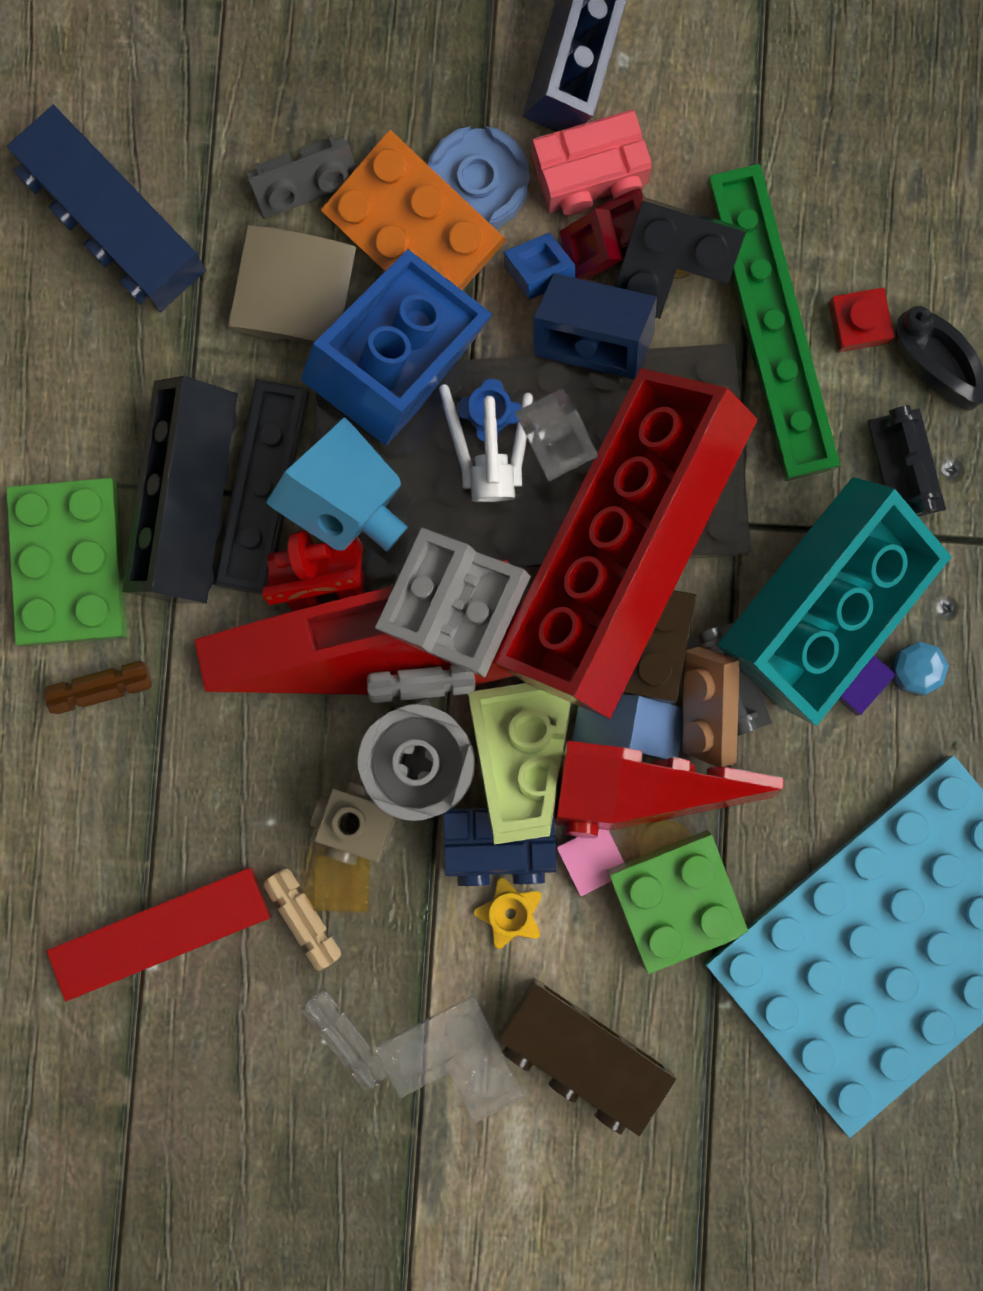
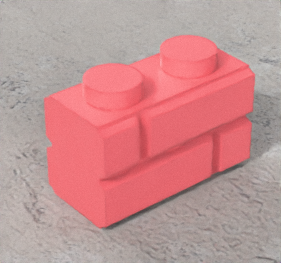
(591, 162)

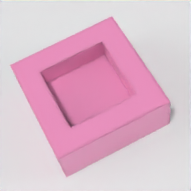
(589, 860)

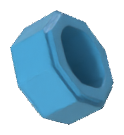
(919, 668)

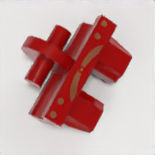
(313, 570)

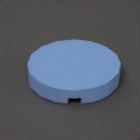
(485, 171)

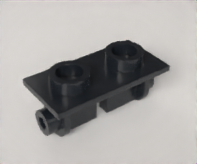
(907, 459)

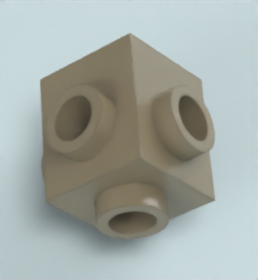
(343, 845)

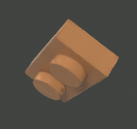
(710, 706)

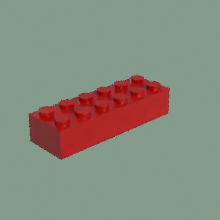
(626, 539)

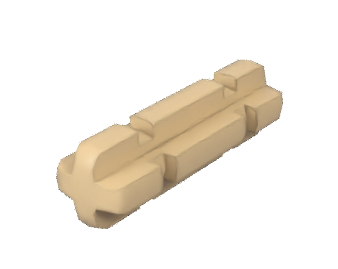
(302, 919)

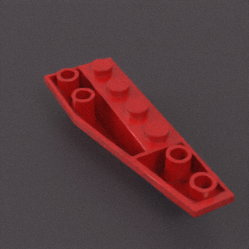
(314, 651)

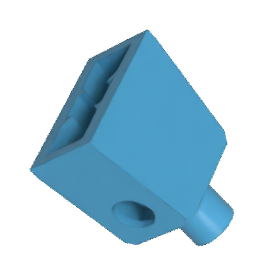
(340, 491)

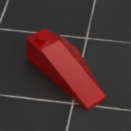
(615, 790)

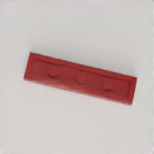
(158, 934)

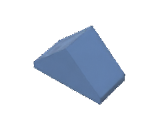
(636, 725)

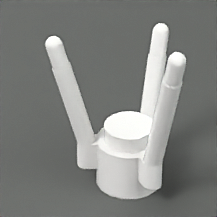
(491, 476)

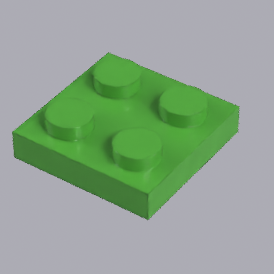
(678, 901)

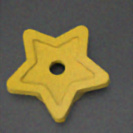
(504, 928)

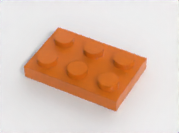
(402, 205)

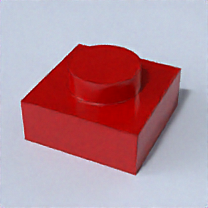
(861, 319)

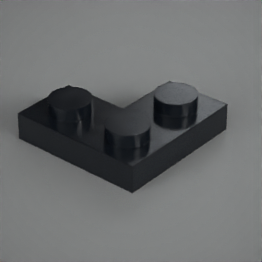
(676, 239)

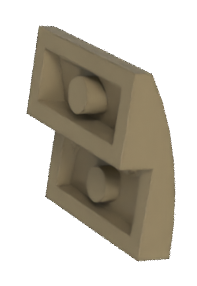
(289, 284)

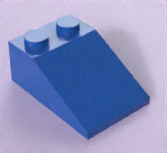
(394, 346)

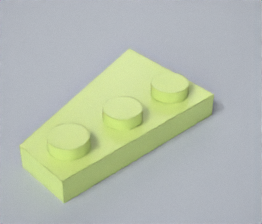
(520, 757)

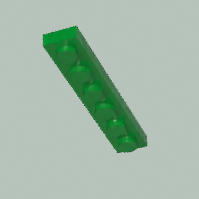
(774, 326)

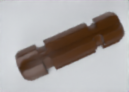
(97, 687)

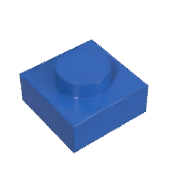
(535, 263)

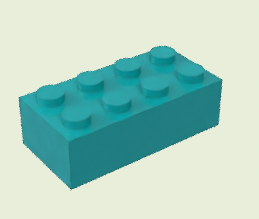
(835, 599)

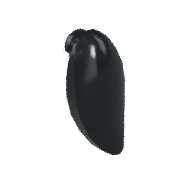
(940, 357)

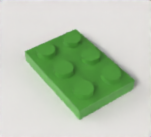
(66, 562)

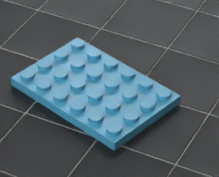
(874, 952)

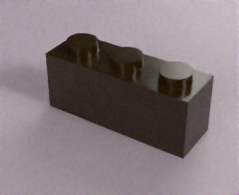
(585, 1059)

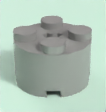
(390, 781)

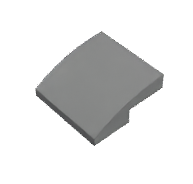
(453, 602)

